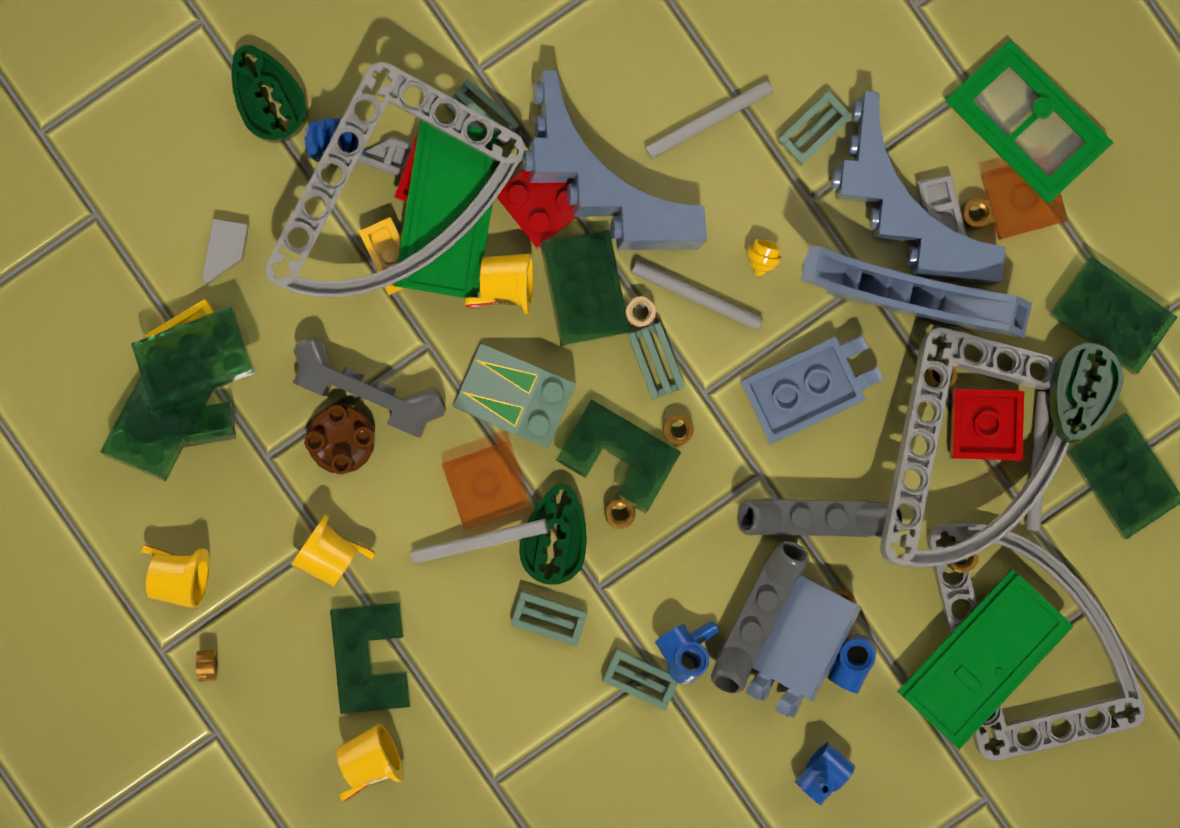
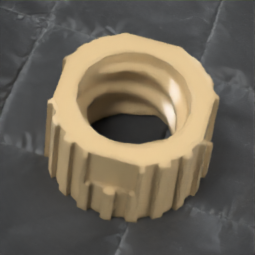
(640, 300)

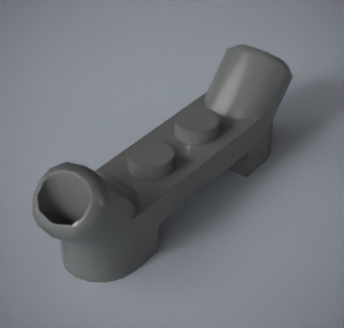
(318, 376)
(813, 517)
(758, 616)

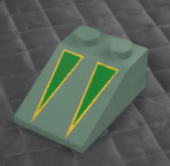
(514, 395)

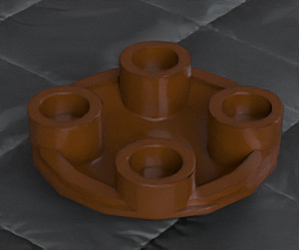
(340, 439)

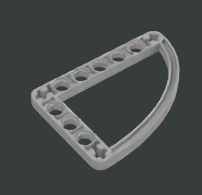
(346, 161)
(929, 430)
(1098, 621)

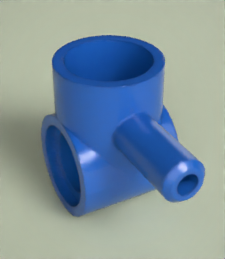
(683, 643)
(848, 673)
(825, 773)

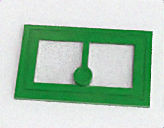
(1029, 122)

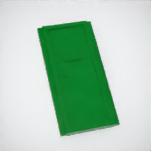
(441, 187)
(985, 658)

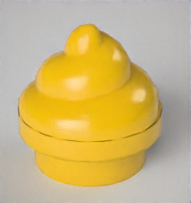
(763, 256)

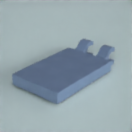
(808, 387)
(803, 644)

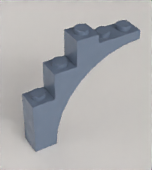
(562, 157)
(872, 179)
(914, 295)

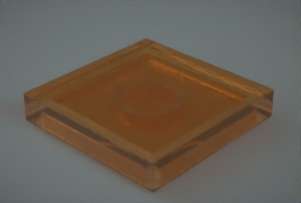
(1017, 206)
(485, 485)

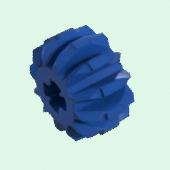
(320, 134)

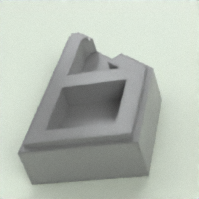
(388, 156)
(941, 202)
(225, 248)

